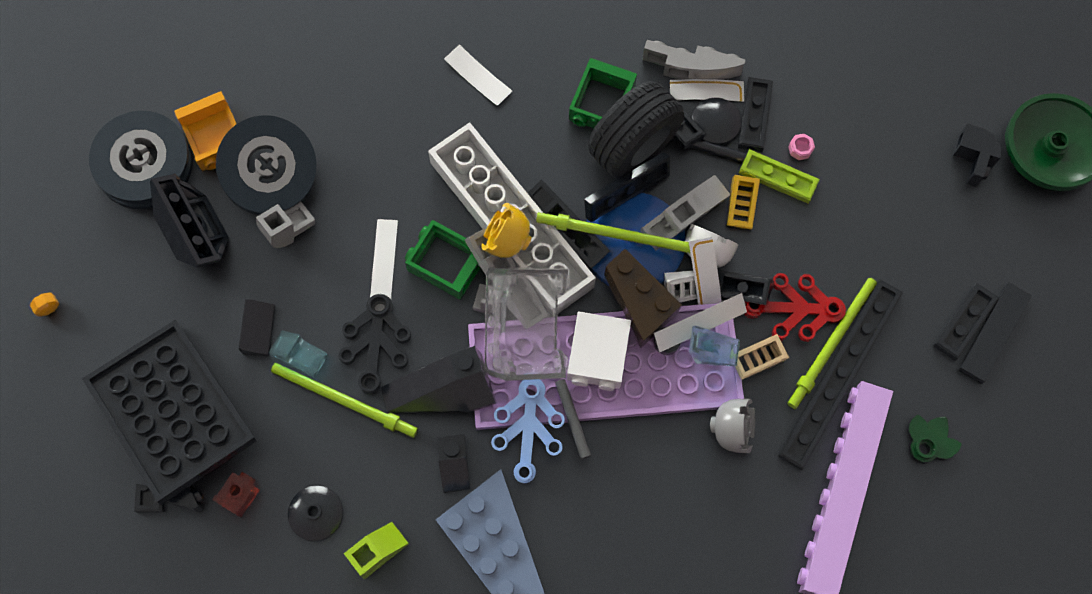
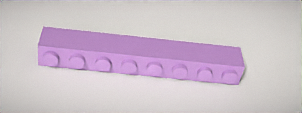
(846, 490)

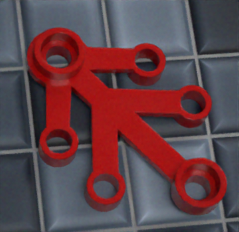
(800, 307)

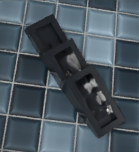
(585, 244)

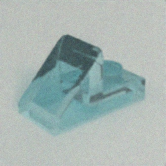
(298, 353)

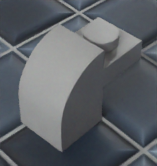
(282, 226)

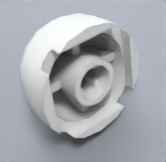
(723, 247)

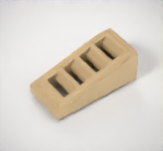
(777, 349)

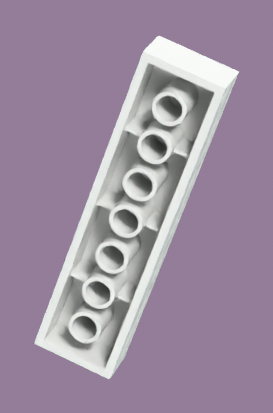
(485, 185)

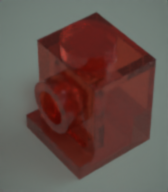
(239, 503)

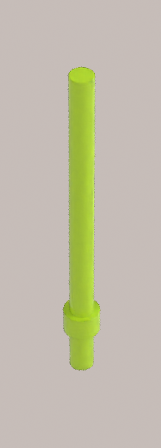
(563, 223)
(807, 382)
(389, 420)

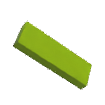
(779, 176)

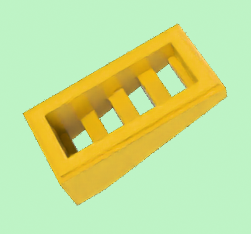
(753, 183)

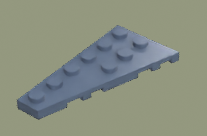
(492, 539)

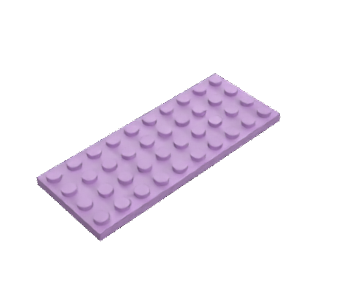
(649, 382)

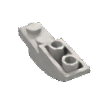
(704, 64)
(687, 209)

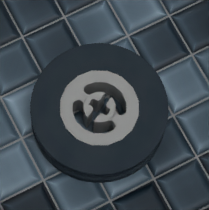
(128, 138)
(288, 144)

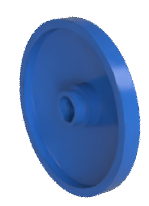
(633, 216)

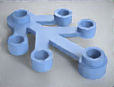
(528, 424)

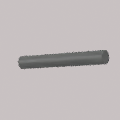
(573, 419)

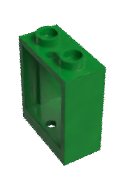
(604, 74)
(426, 238)

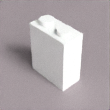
(598, 351)

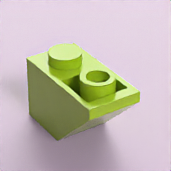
(376, 549)

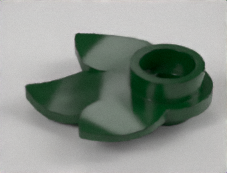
(934, 437)

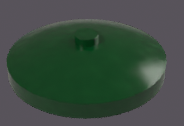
(1052, 141)

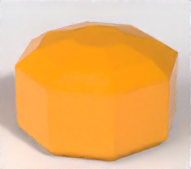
(44, 304)

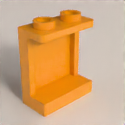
(205, 127)

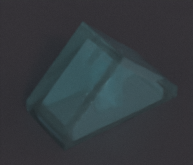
(713, 347)

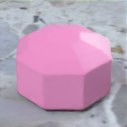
(801, 146)

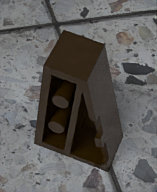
(640, 296)

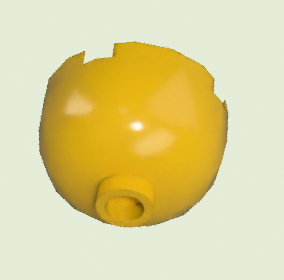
(507, 233)

